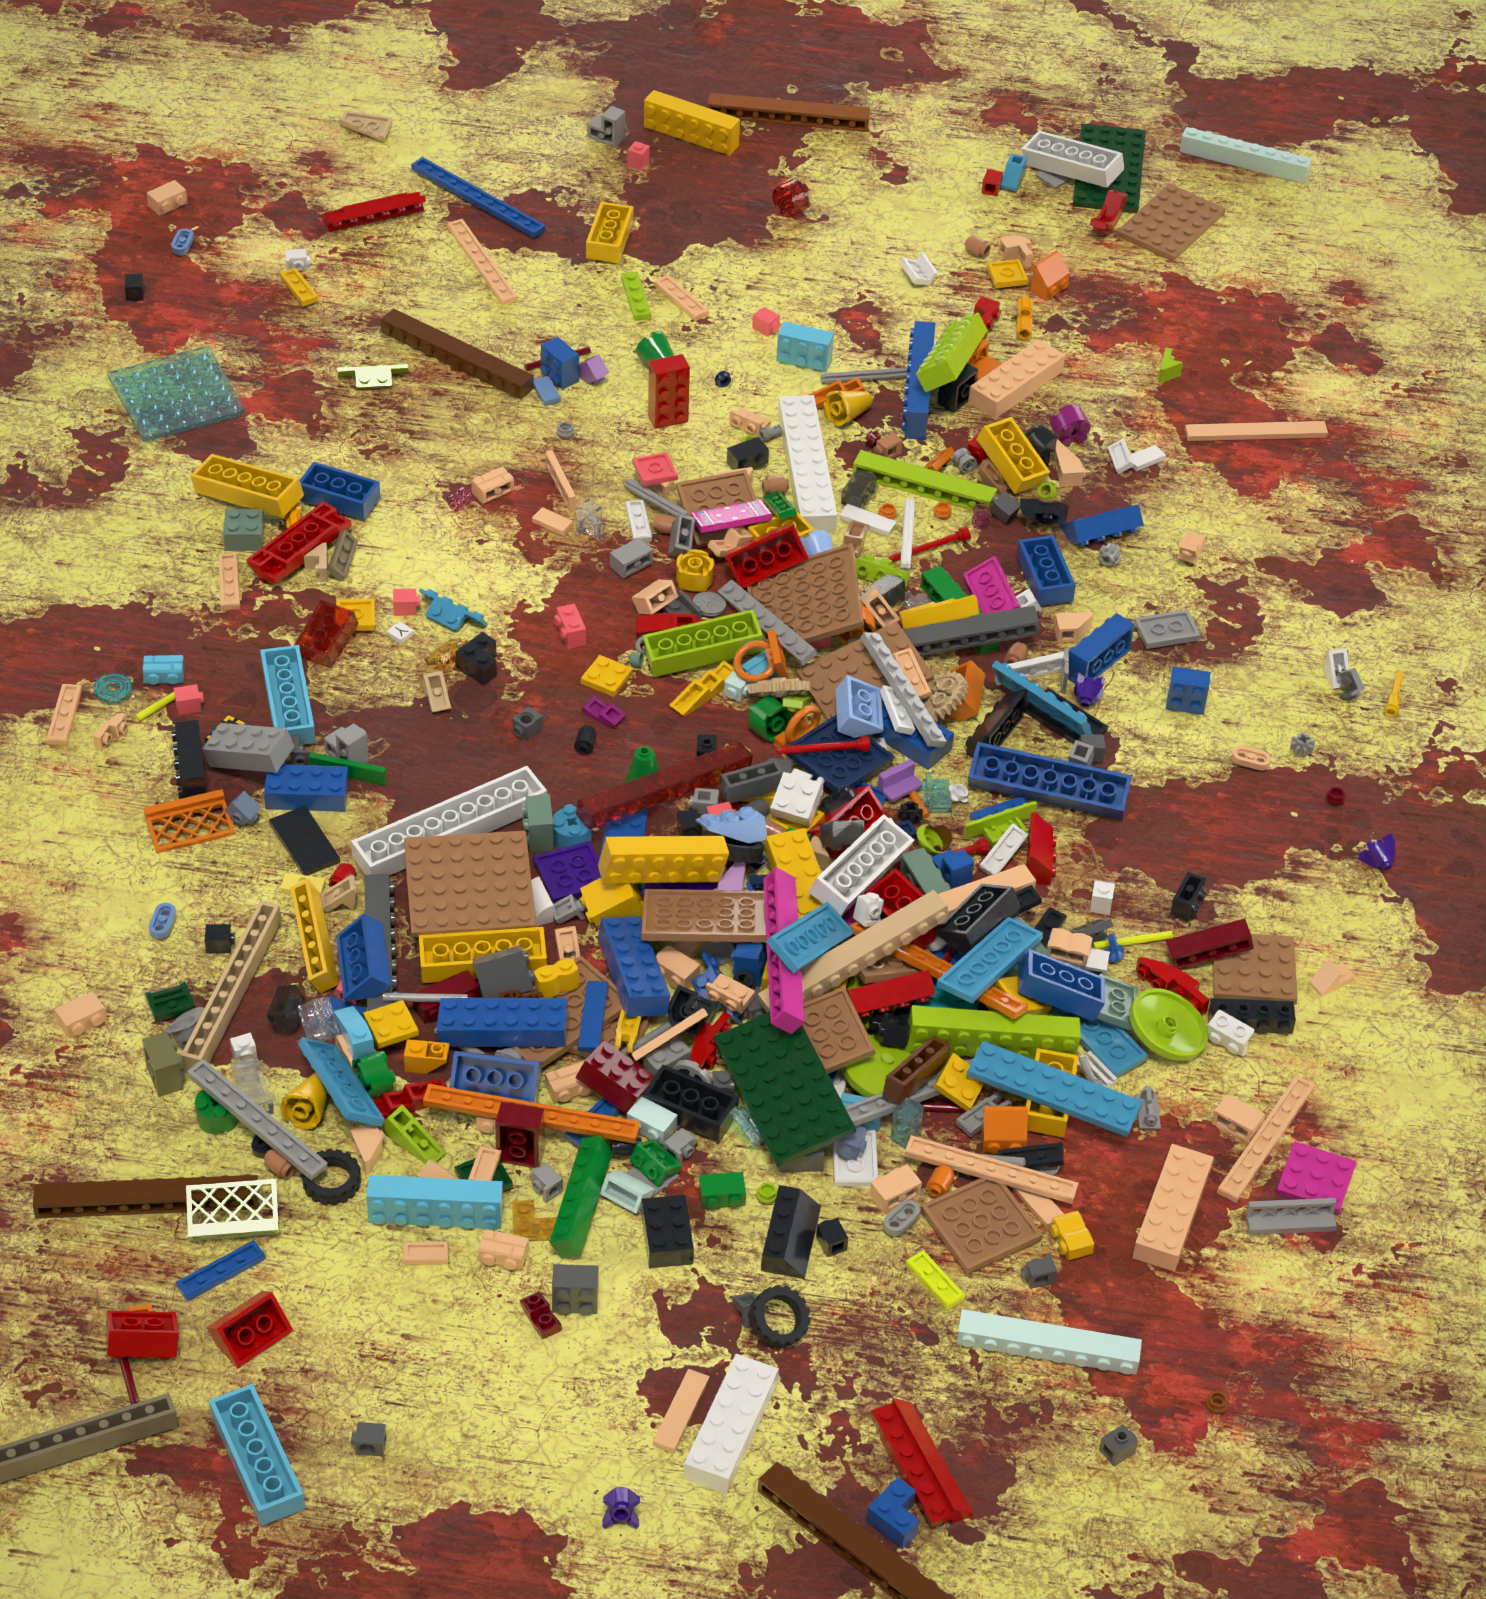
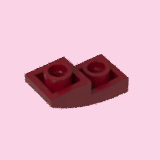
(540, 1315)

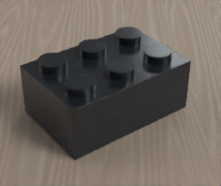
(667, 1231)

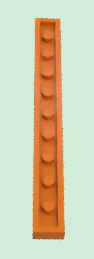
(925, 961)
(554, 1117)

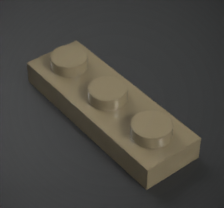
(342, 555)

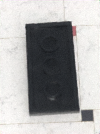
(1097, 727)
(304, 841)

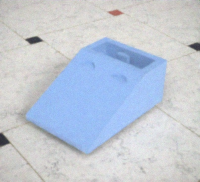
(741, 825)

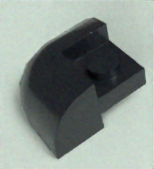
(1042, 441)
(1044, 511)
(686, 1003)

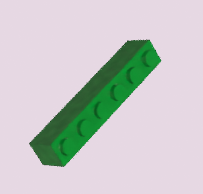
(941, 587)
(580, 1197)

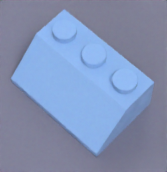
(858, 708)

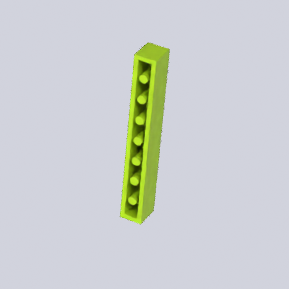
(924, 481)

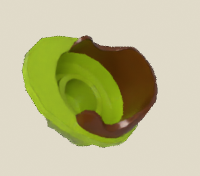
(934, 838)

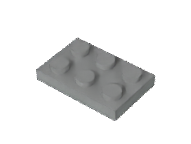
(1167, 629)

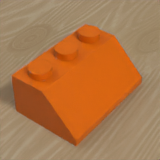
(975, 680)

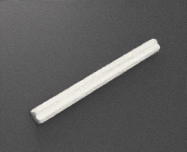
(907, 533)

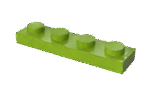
(636, 296)
(796, 702)

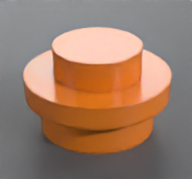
(888, 510)
(942, 510)

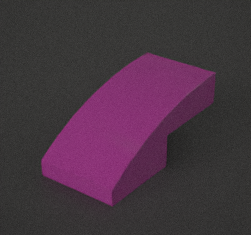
(599, 711)

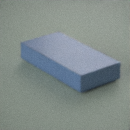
(546, 391)

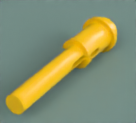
(1391, 708)

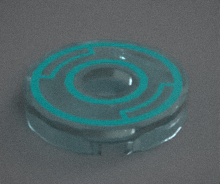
(109, 681)

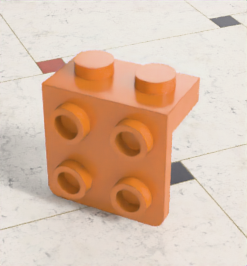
(982, 361)

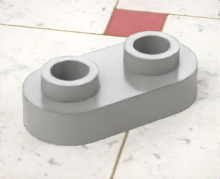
(899, 1219)

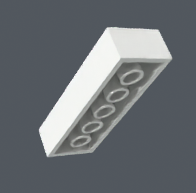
(1073, 159)
(861, 865)
(731, 1423)

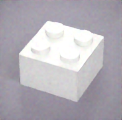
(797, 799)

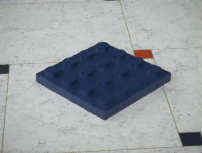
(839, 766)

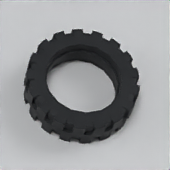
(744, 852)
(337, 1194)
(799, 1309)

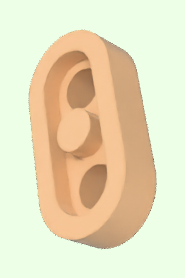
(1251, 758)

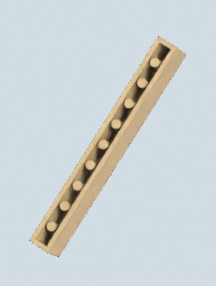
(869, 946)
(232, 985)

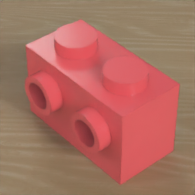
(570, 626)

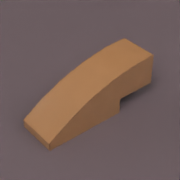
(856, 535)

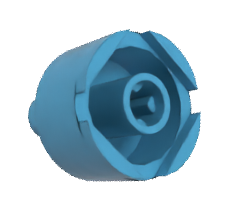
(569, 829)

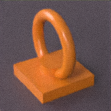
(774, 655)
(798, 728)

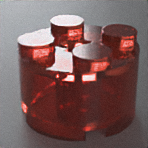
(791, 197)

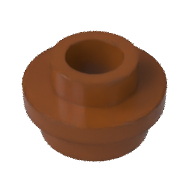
(1219, 1397)

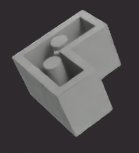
(608, 127)
(348, 744)

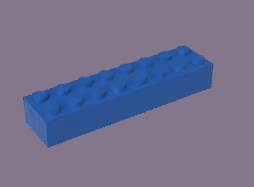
(916, 399)
(1049, 780)

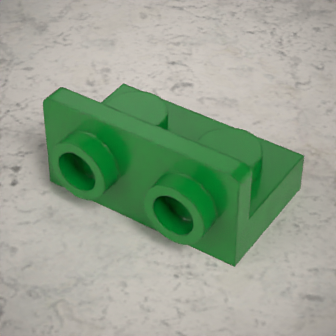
(654, 1161)

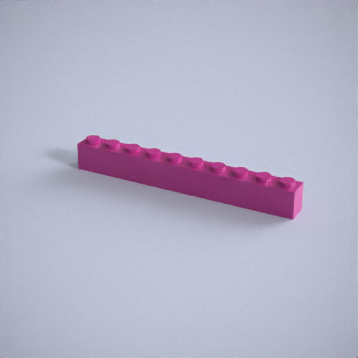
(784, 986)

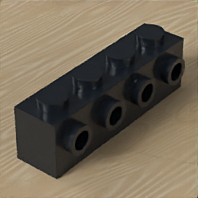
(1261, 1015)

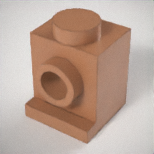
(888, 446)

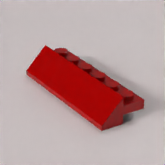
(373, 211)
(288, 549)
(920, 1463)

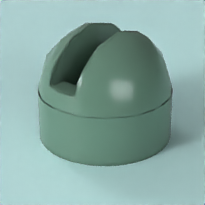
(636, 659)

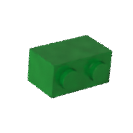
(722, 1190)

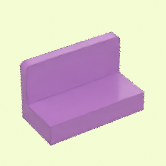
(899, 781)

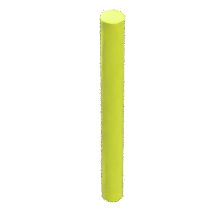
(1135, 939)

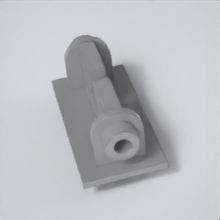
(1149, 1113)

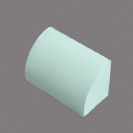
(625, 1190)

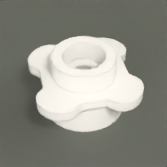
(958, 793)

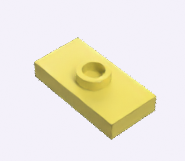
(292, 879)

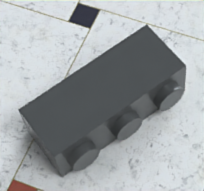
(751, 781)

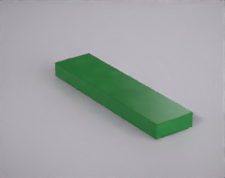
(779, 505)
(356, 770)

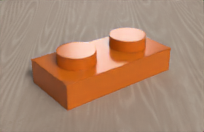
(940, 459)

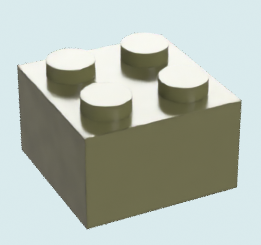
(163, 1063)

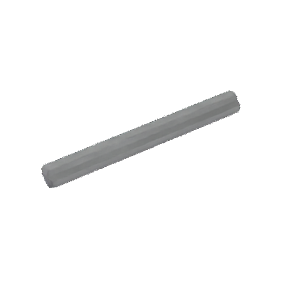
(864, 375)
(654, 498)

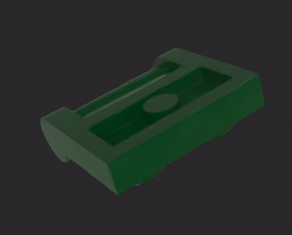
(170, 1002)

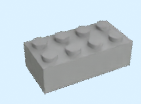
(248, 747)

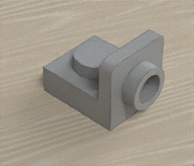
(568, 908)

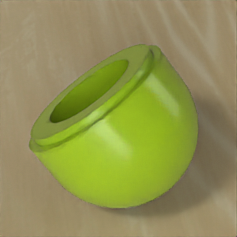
(1047, 485)

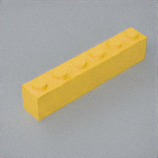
(314, 936)

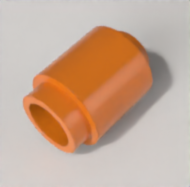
(940, 1181)

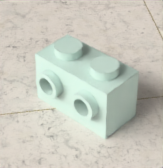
(654, 1120)

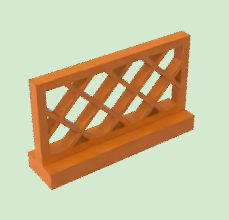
(185, 809)

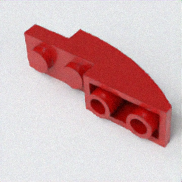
(658, 622)
(1172, 979)
(704, 1046)

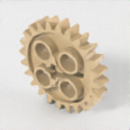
(778, 687)
(946, 694)

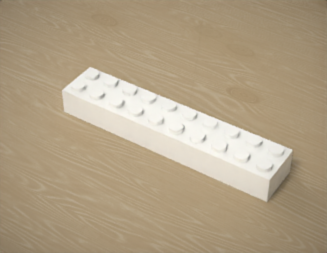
(807, 461)
(468, 813)

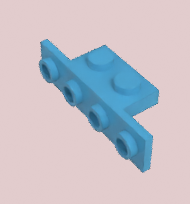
(446, 613)

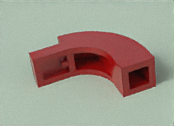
(1110, 213)

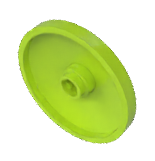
(1168, 1024)
(870, 1074)

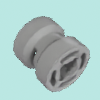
(964, 459)

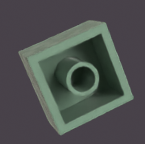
(243, 529)
(538, 823)

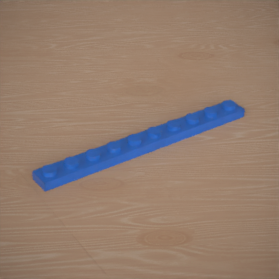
(478, 197)

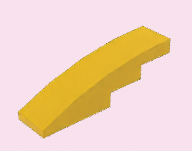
(939, 612)
(702, 691)

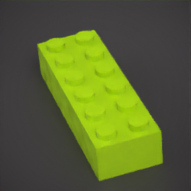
(701, 642)

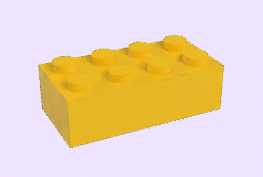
(609, 232)
(1013, 455)
(1042, 1118)

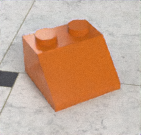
(1049, 276)
(1003, 1128)

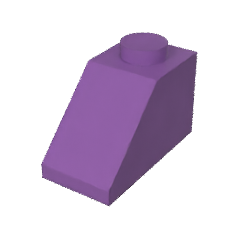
(592, 370)

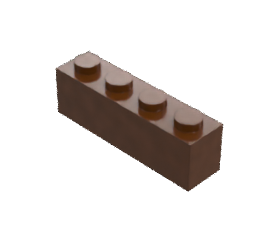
(916, 1070)

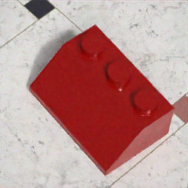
(1040, 850)
(250, 1328)
(141, 1334)

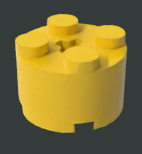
(694, 571)

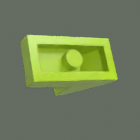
(1169, 367)

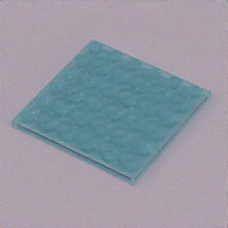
(176, 393)

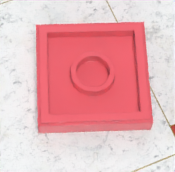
(655, 469)

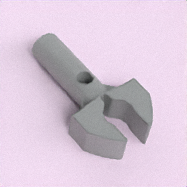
(1088, 1071)

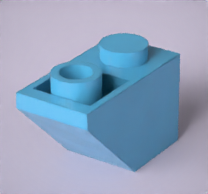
(1014, 172)

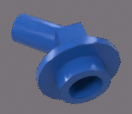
(1116, 951)

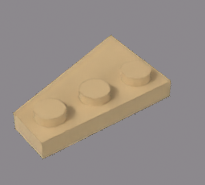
(367, 124)

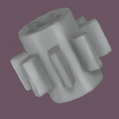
(1110, 554)
(1302, 745)

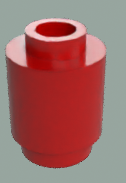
(342, 872)

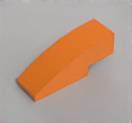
(852, 385)

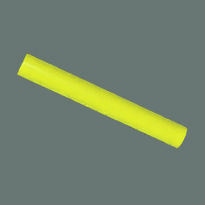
(155, 707)

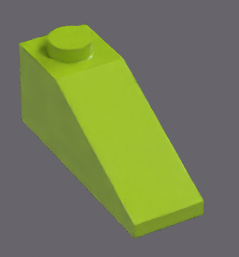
(412, 1136)

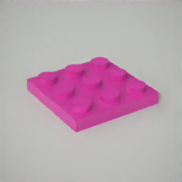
(1316, 1175)

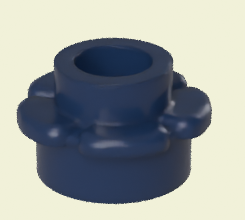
(722, 379)

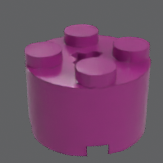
(1070, 425)

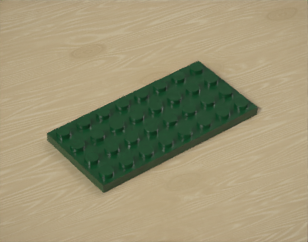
(1118, 139)
(784, 1088)

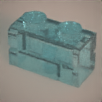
(906, 1122)

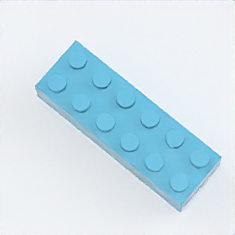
(288, 692)
(435, 1202)
(257, 1454)

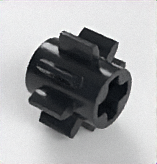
(910, 812)

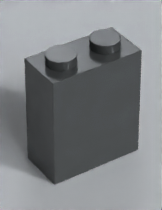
(504, 972)

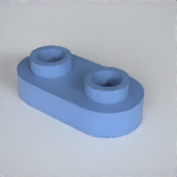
(182, 241)
(160, 923)

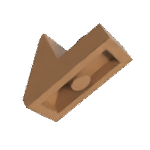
(991, 477)

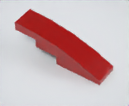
(410, 1097)

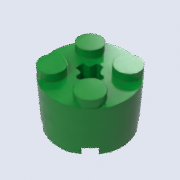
(769, 718)
(374, 1073)
(212, 1115)

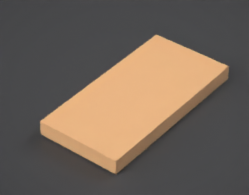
(669, 1035)

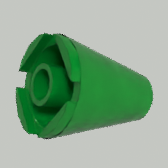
(654, 347)
(642, 764)

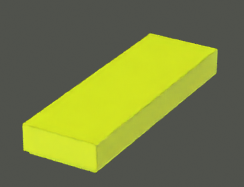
(935, 1280)

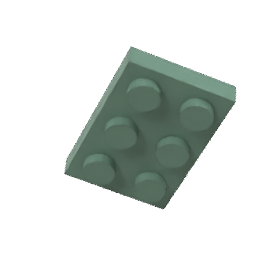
(1117, 1003)

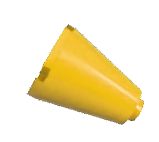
(846, 405)
(305, 1103)

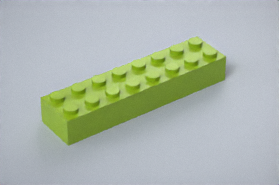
(951, 351)
(968, 1028)

